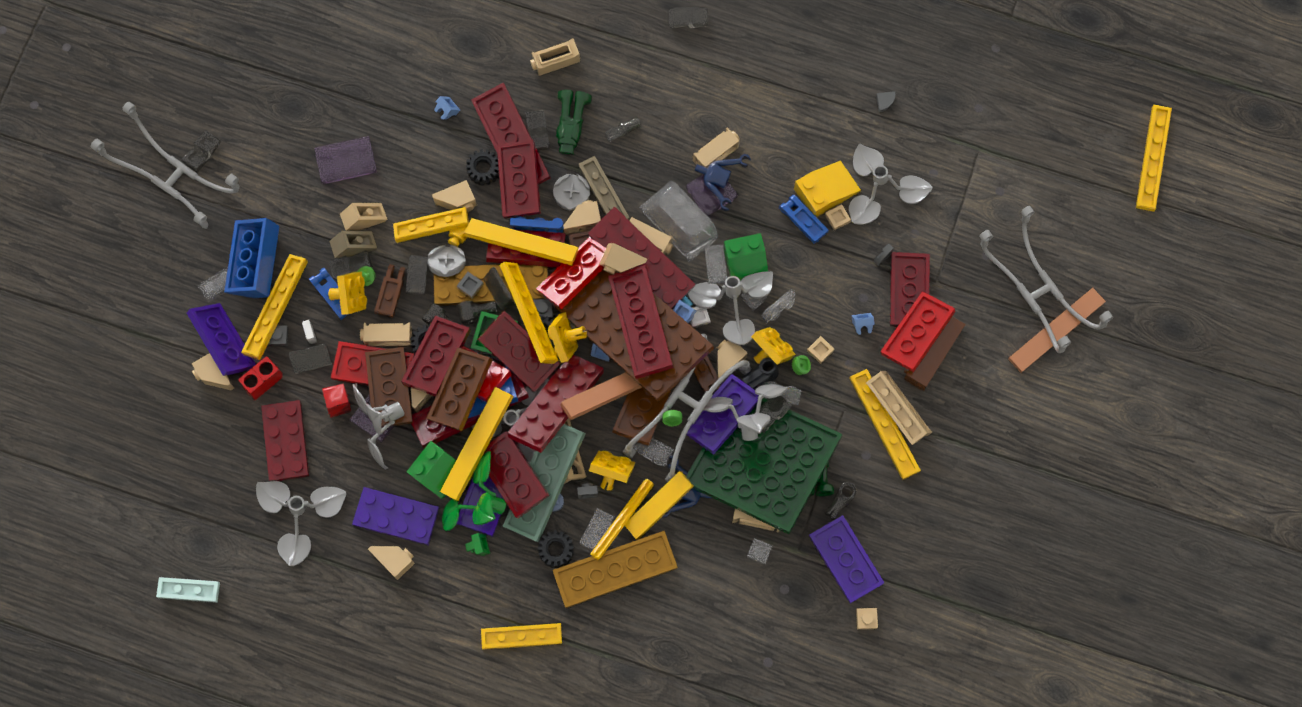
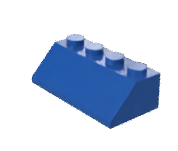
(252, 258)

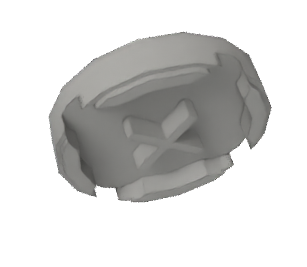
(571, 191)
(446, 260)

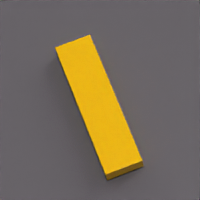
(430, 224)
(658, 505)
(521, 636)

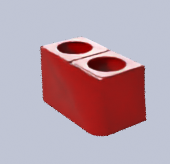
(261, 387)
(336, 400)

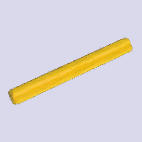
(622, 519)

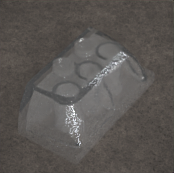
(681, 219)

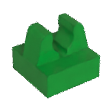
(478, 545)

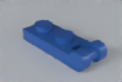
(804, 219)
(537, 224)
(323, 290)

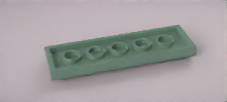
(552, 470)

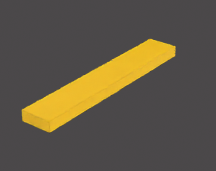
(1153, 158)
(521, 241)
(274, 307)
(529, 313)
(885, 427)
(476, 444)

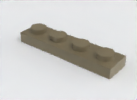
(601, 186)

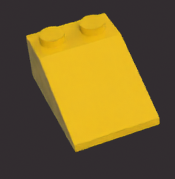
(826, 188)

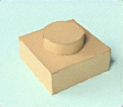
(838, 217)
(820, 349)
(867, 618)

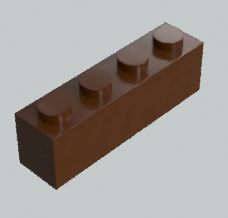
(930, 363)

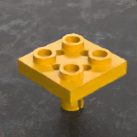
(350, 292)
(565, 337)
(772, 346)
(611, 468)

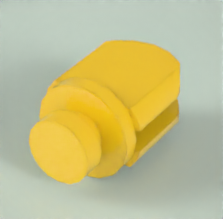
(457, 236)

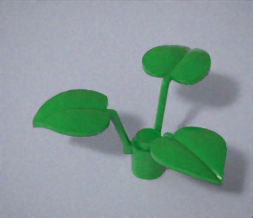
(487, 502)

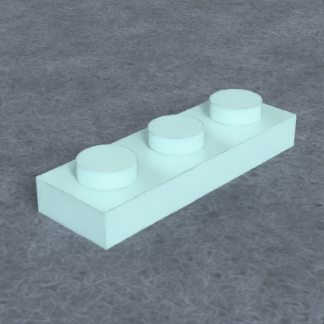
(188, 589)

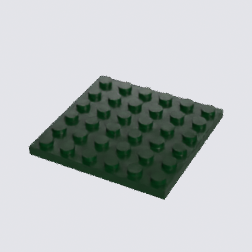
(769, 474)

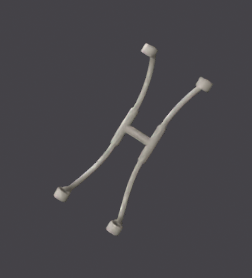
(199, 218)
(1062, 343)
(742, 366)

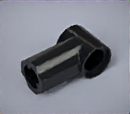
(759, 376)

